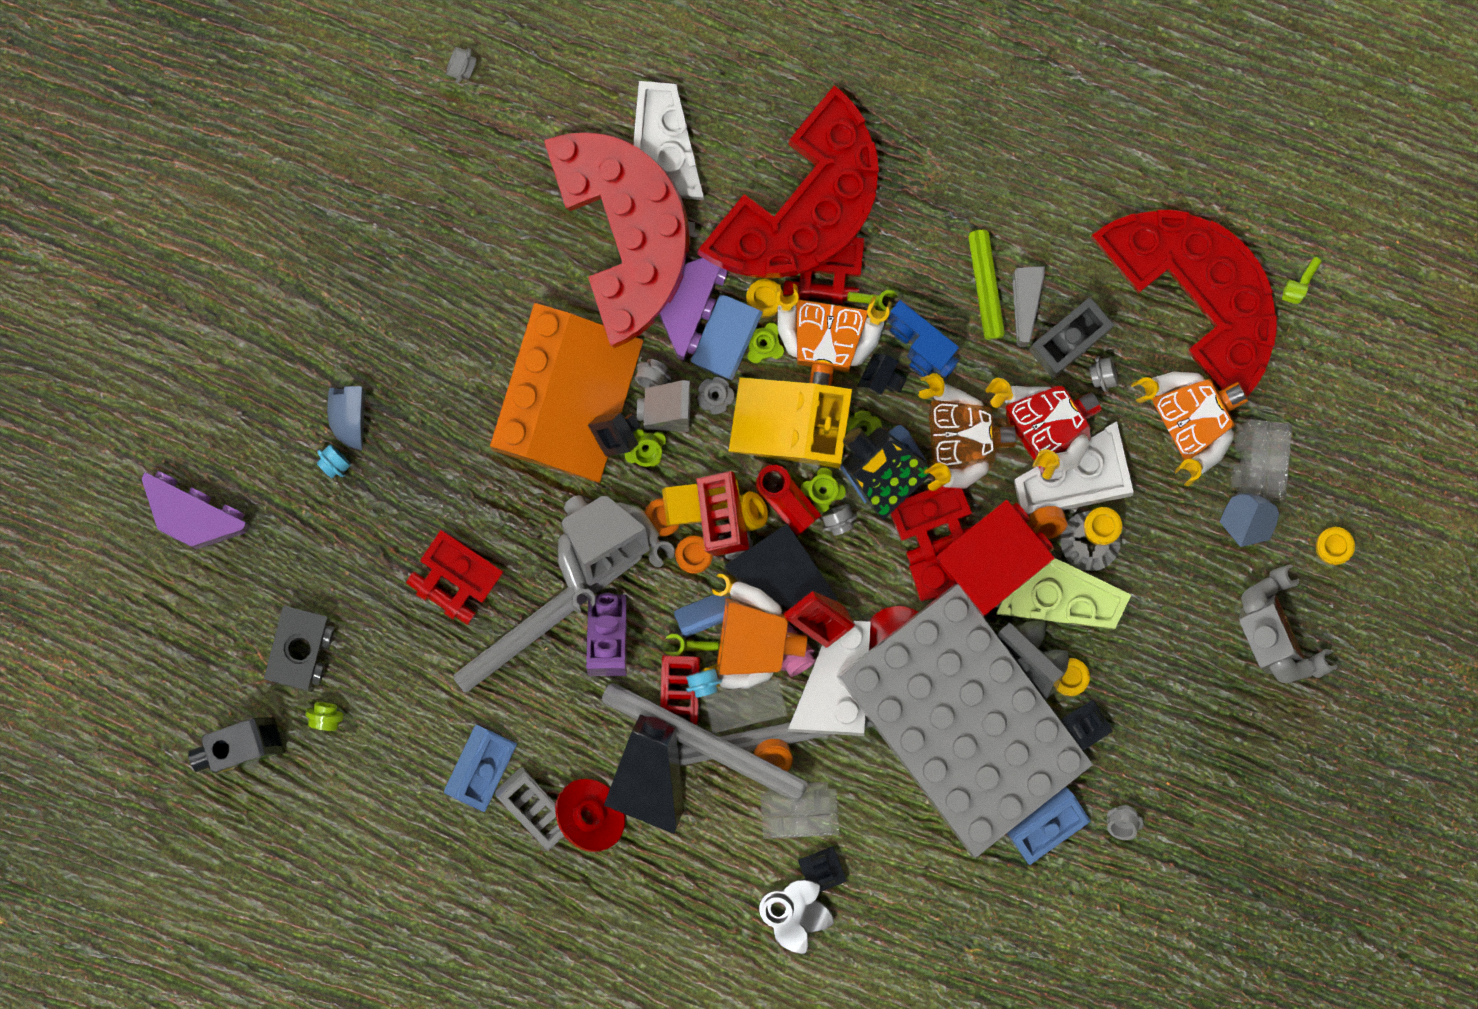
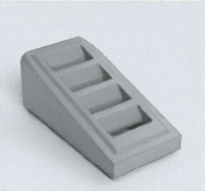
(1026, 293)
(511, 785)

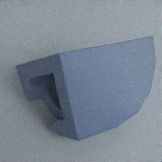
(346, 415)
(1250, 518)

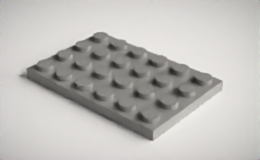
(965, 720)

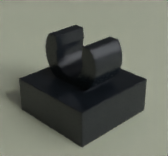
(880, 376)
(615, 433)
(1087, 725)
(823, 868)

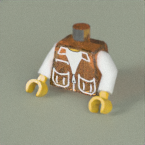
(961, 435)

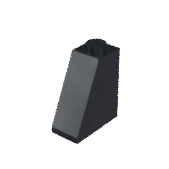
(780, 569)
(649, 776)

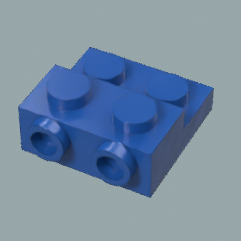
(930, 348)

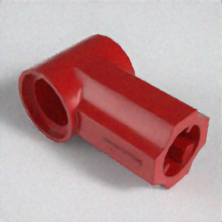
(788, 503)

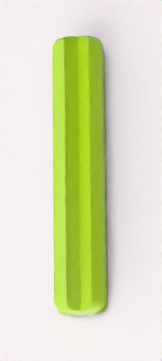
(986, 284)

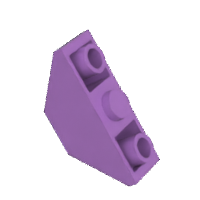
(691, 304)
(189, 515)
(607, 636)

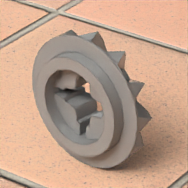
(1077, 552)

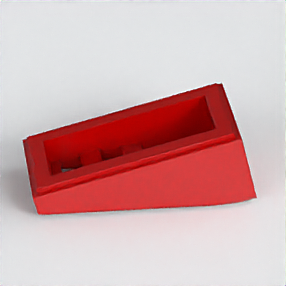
(736, 527)
(820, 618)
(685, 663)

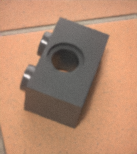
(1071, 338)
(295, 626)

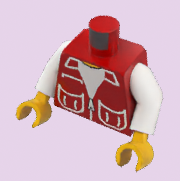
(1047, 423)

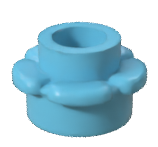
(332, 462)
(703, 683)

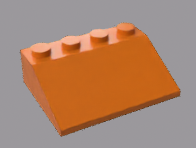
(559, 387)

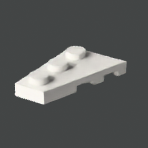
(664, 135)
(1097, 479)
(825, 702)

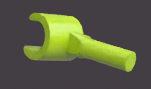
(1296, 291)
(865, 298)
(691, 645)

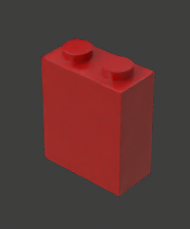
(996, 556)

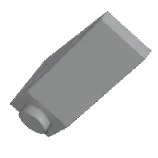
(666, 407)

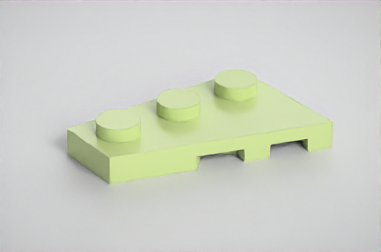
(1067, 596)

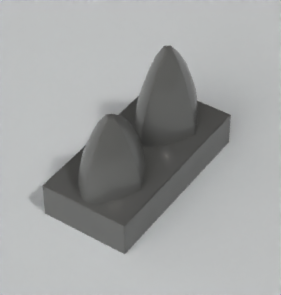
(1042, 669)

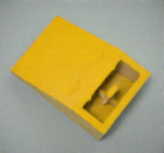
(790, 421)

